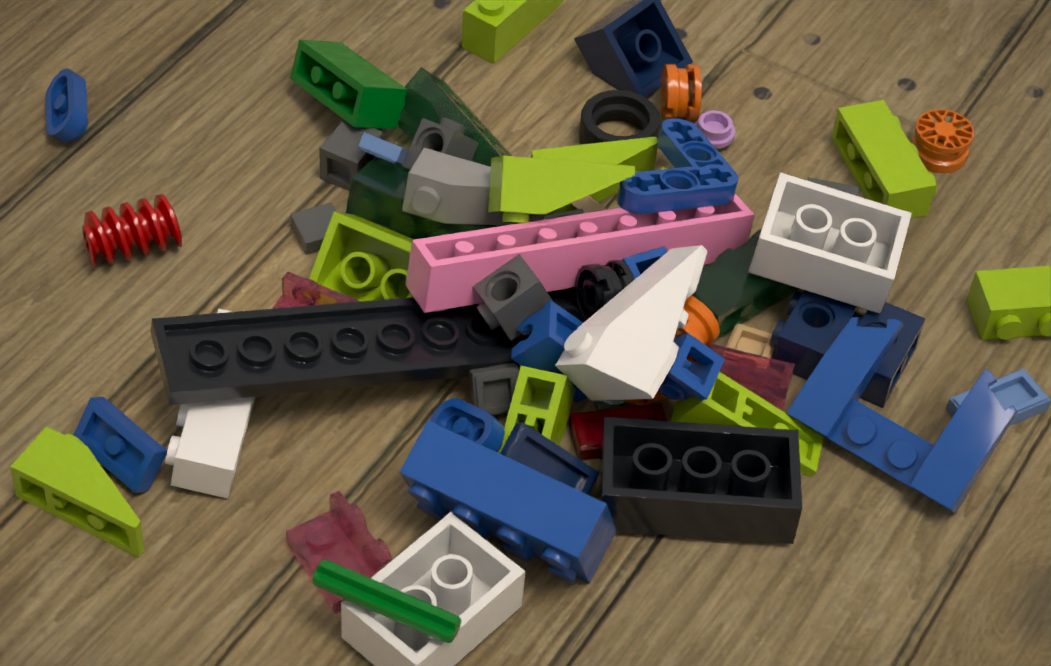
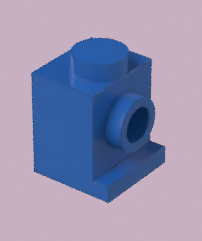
(689, 378)

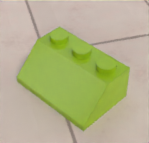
(363, 259)

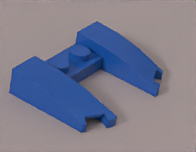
(936, 471)

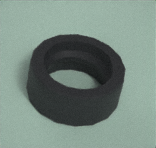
(617, 106)

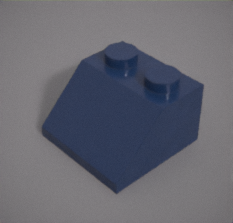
(633, 46)

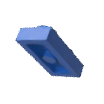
(120, 444)

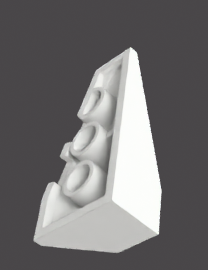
(629, 341)

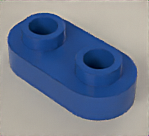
(66, 106)
(470, 423)

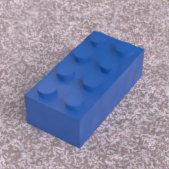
(509, 503)

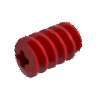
(130, 229)

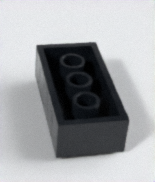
(701, 479)

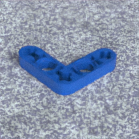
(697, 180)

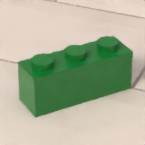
(348, 84)

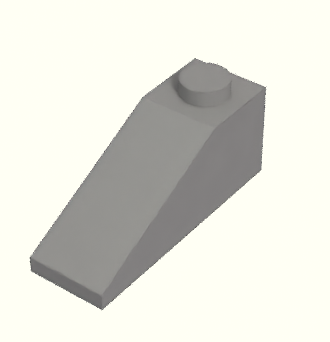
(451, 190)

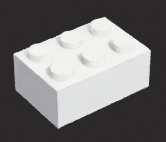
(830, 243)
(451, 571)

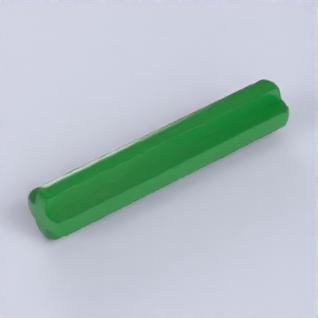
(387, 601)

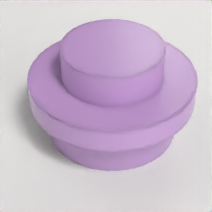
(717, 128)

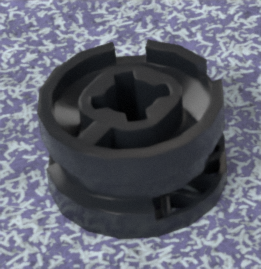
(599, 284)

